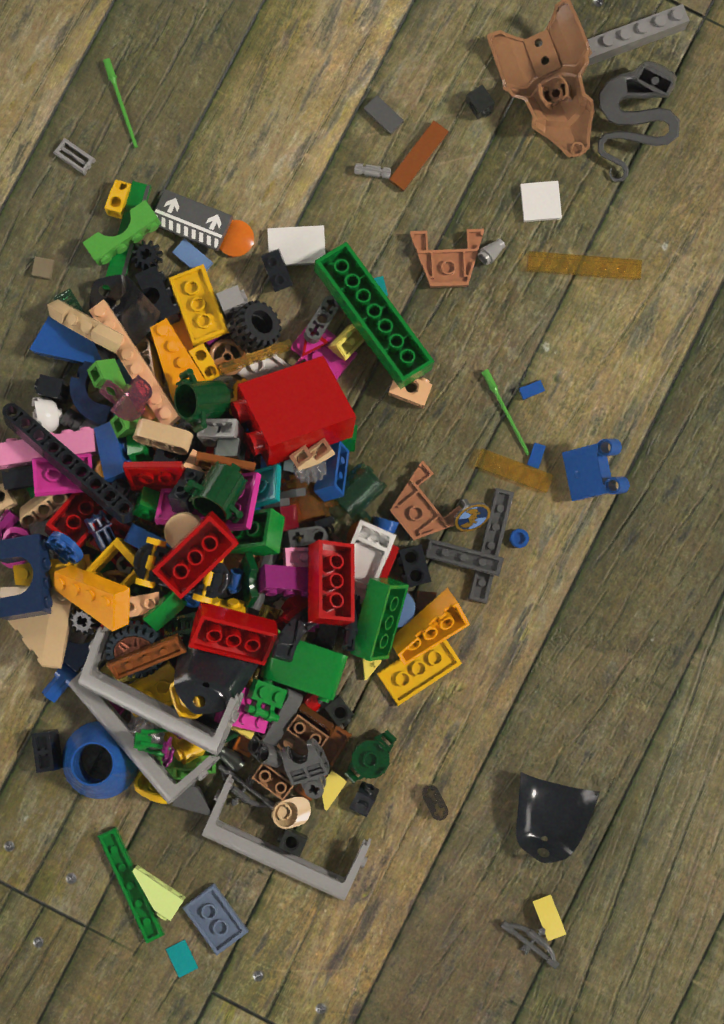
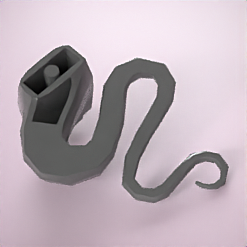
(646, 81)

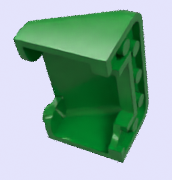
(312, 670)

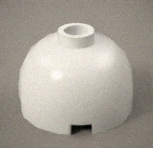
(46, 413)

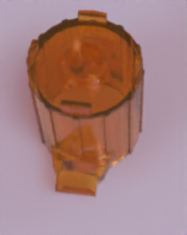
(308, 506)

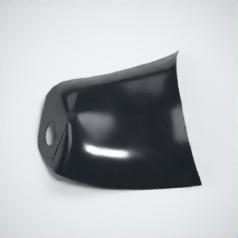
(133, 312)
(224, 674)
(552, 812)

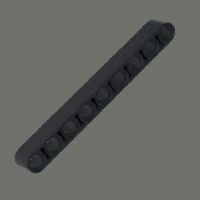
(70, 470)

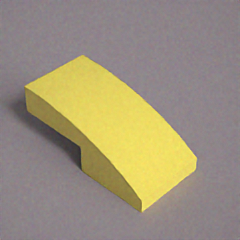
(549, 917)

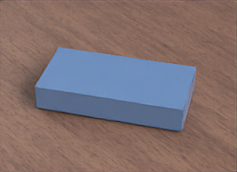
(191, 256)

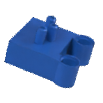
(590, 472)

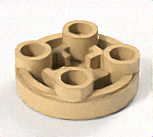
(179, 526)

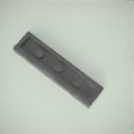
(464, 557)

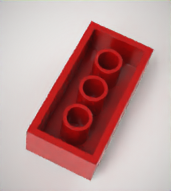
(71, 517)
(331, 583)

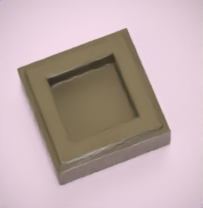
(43, 267)

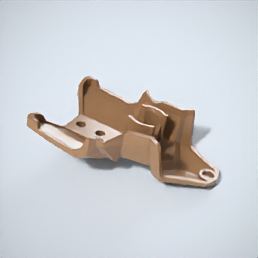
(551, 90)

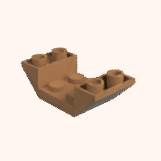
(296, 738)

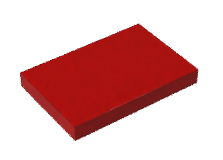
(153, 474)

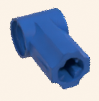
(59, 683)

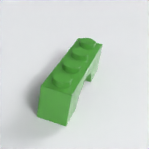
(105, 247)
(109, 370)

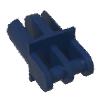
(102, 532)

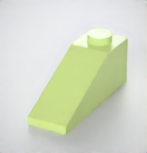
(160, 895)

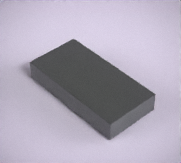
(383, 115)

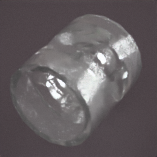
(138, 723)

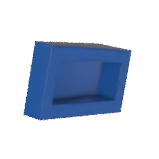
(531, 390)
(536, 455)

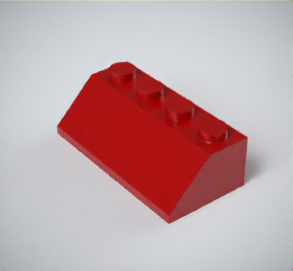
(195, 555)
(233, 633)

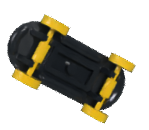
(148, 555)

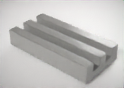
(87, 165)

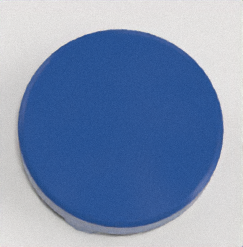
(65, 548)

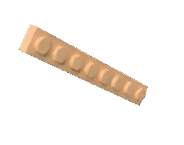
(136, 365)

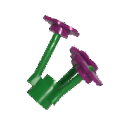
(142, 742)

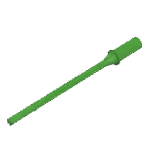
(112, 77)
(494, 388)

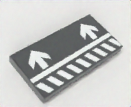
(192, 220)

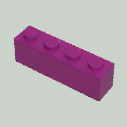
(283, 580)

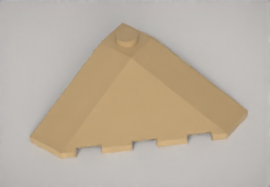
(47, 633)

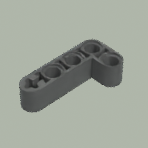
(263, 745)

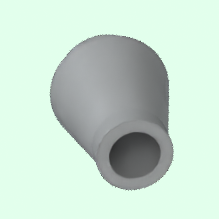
(491, 251)

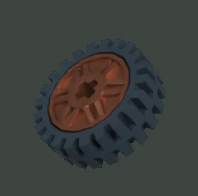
(132, 638)

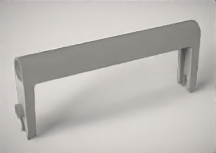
(150, 708)
(145, 761)
(277, 858)

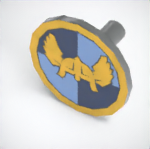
(471, 516)

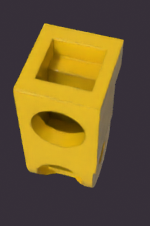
(117, 199)
(204, 362)

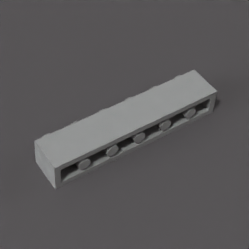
(638, 33)

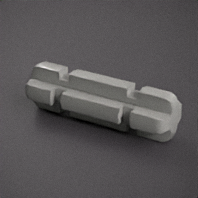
(372, 170)

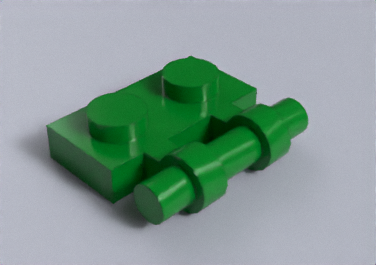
(265, 693)

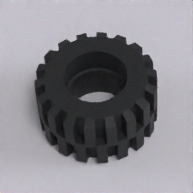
(264, 320)

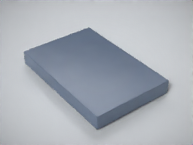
(215, 919)

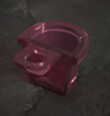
(130, 401)

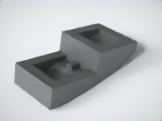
(284, 497)

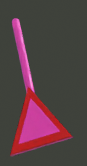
(309, 348)

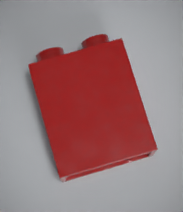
(293, 410)

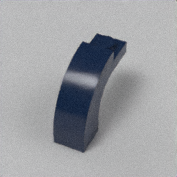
(88, 409)

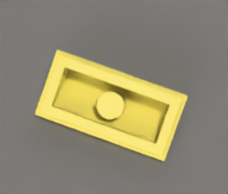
(346, 342)

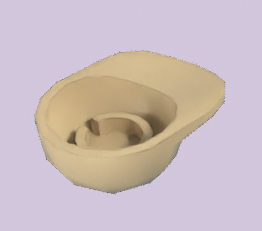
(291, 812)

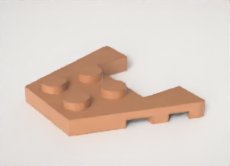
(447, 266)
(416, 511)

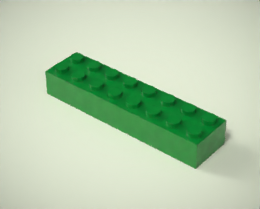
(373, 315)

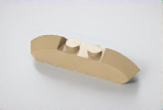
(85, 325)

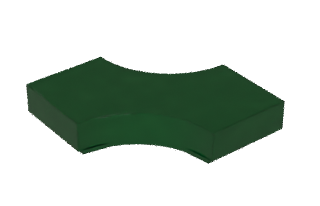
(249, 584)

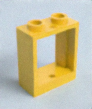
(116, 546)

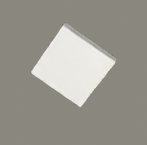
(540, 201)

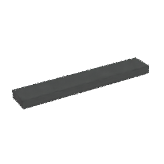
(491, 542)

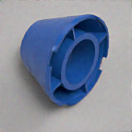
(122, 771)

